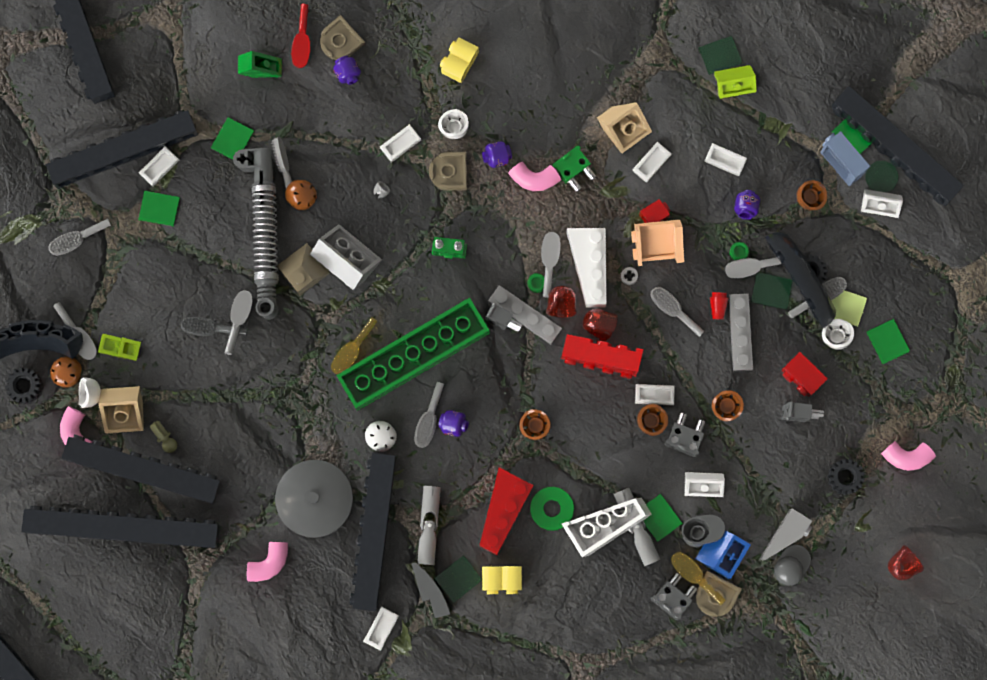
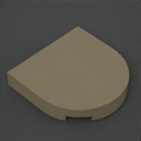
(340, 39)
(449, 171)
(726, 589)

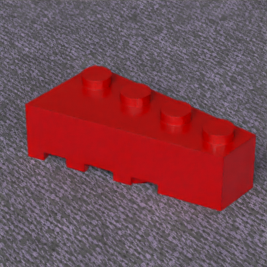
(602, 356)
(505, 505)

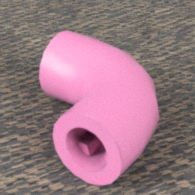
(534, 181)
(70, 424)
(908, 459)
(271, 565)

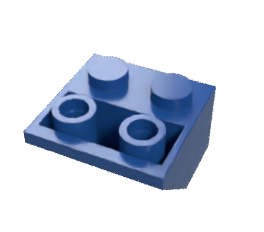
(724, 554)

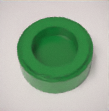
(739, 251)
(536, 283)

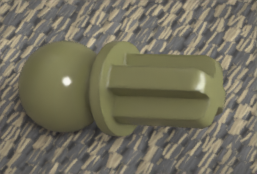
(169, 445)

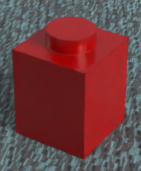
(655, 212)

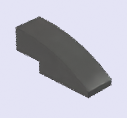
(430, 591)

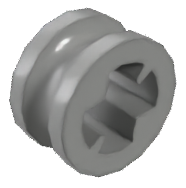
(634, 279)

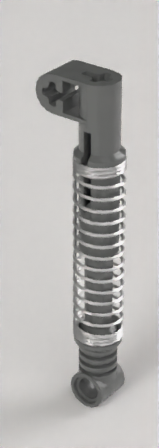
(263, 191)

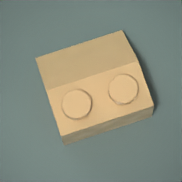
(121, 409)

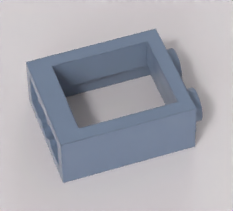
(844, 158)

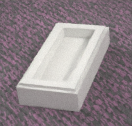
(400, 143)
(725, 159)
(652, 162)
(159, 166)
(654, 394)
(381, 628)

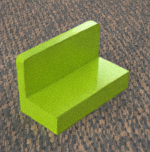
(735, 81)

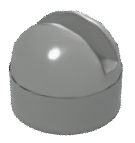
(381, 189)

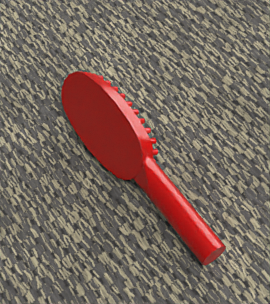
(301, 43)

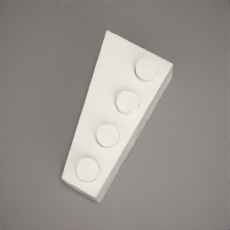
(589, 255)
(602, 527)

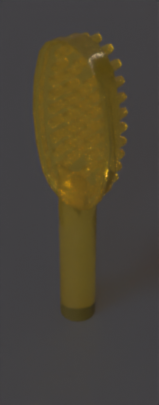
(350, 351)
(691, 571)

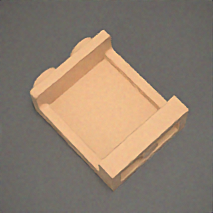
(658, 241)

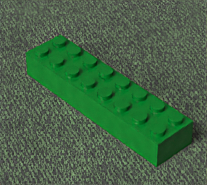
(413, 354)

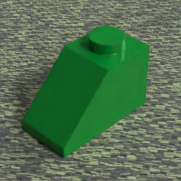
(259, 65)

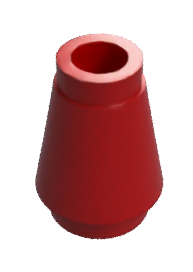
(718, 304)

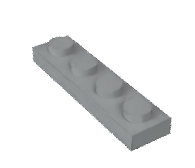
(526, 315)
(740, 332)

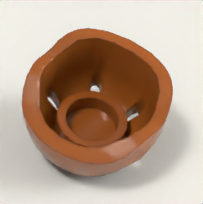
(304, 194)
(810, 196)
(63, 372)
(727, 405)
(651, 420)
(535, 425)

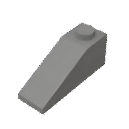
(789, 531)

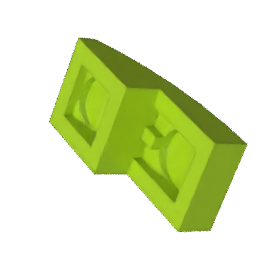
(119, 347)

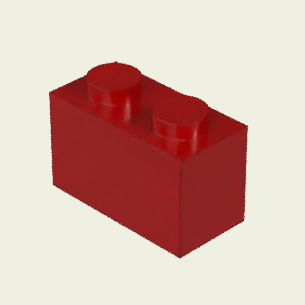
(803, 374)

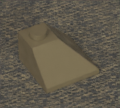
(302, 269)

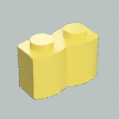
(459, 60)
(502, 578)

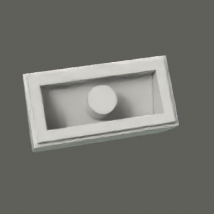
(881, 203)
(704, 484)

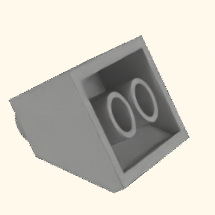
(345, 256)

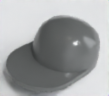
(703, 530)
(792, 565)

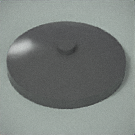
(314, 498)

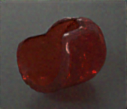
(563, 308)
(600, 323)
(909, 560)

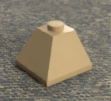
(624, 125)

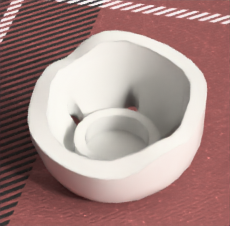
(454, 128)
(836, 337)
(88, 392)
(381, 436)

